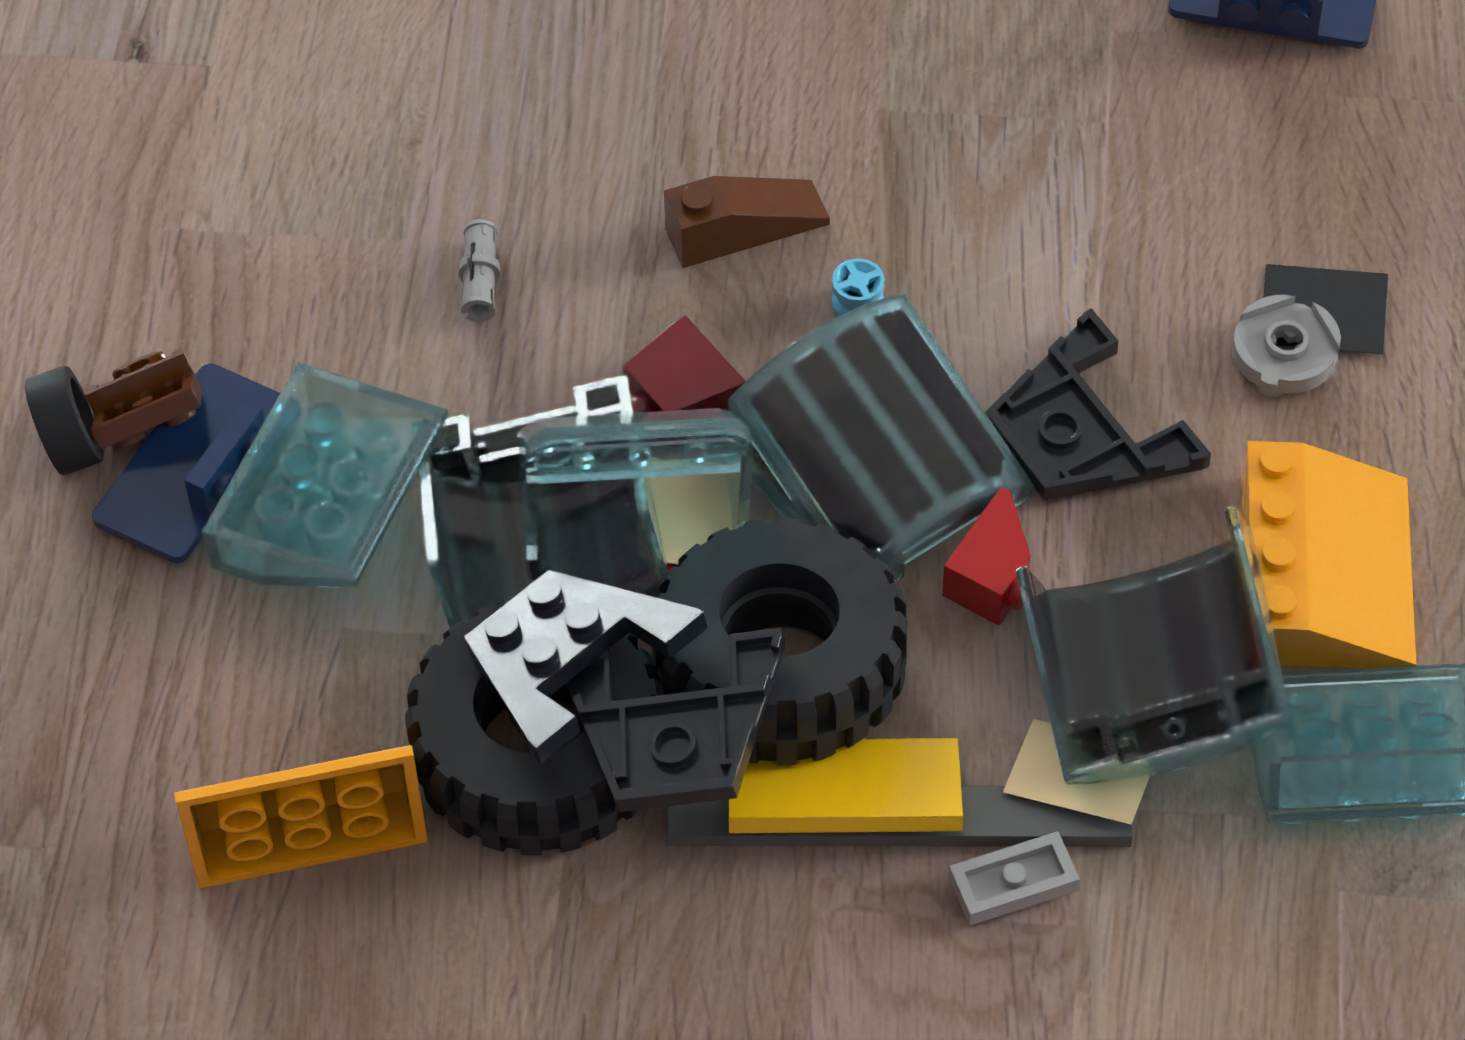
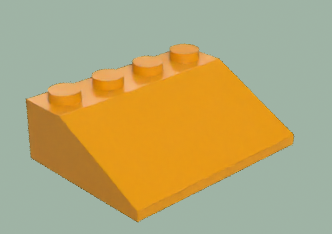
(1331, 556)
(302, 816)

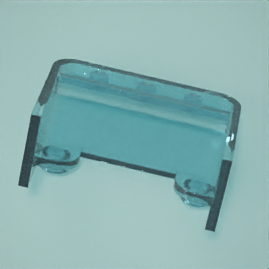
(633, 448)

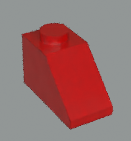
(984, 563)

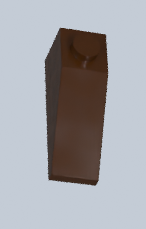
(738, 213)

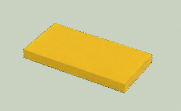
(857, 789)

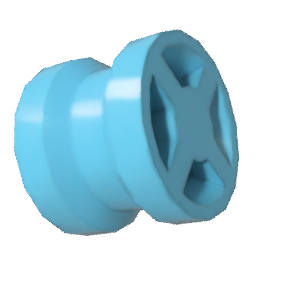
(856, 277)

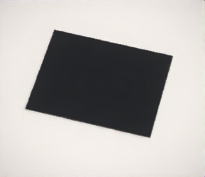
(1351, 298)

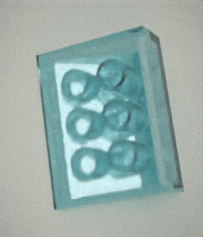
(320, 482)
(1366, 745)

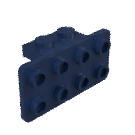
(1323, 21)
(185, 468)

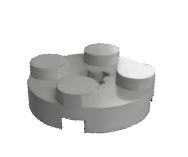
(1281, 370)

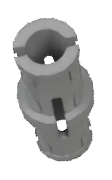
(479, 270)

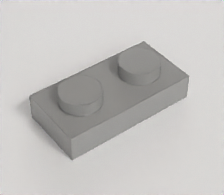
(1014, 878)

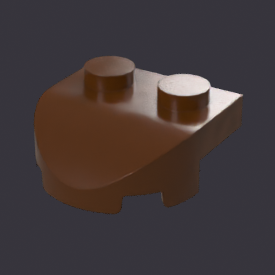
(143, 396)

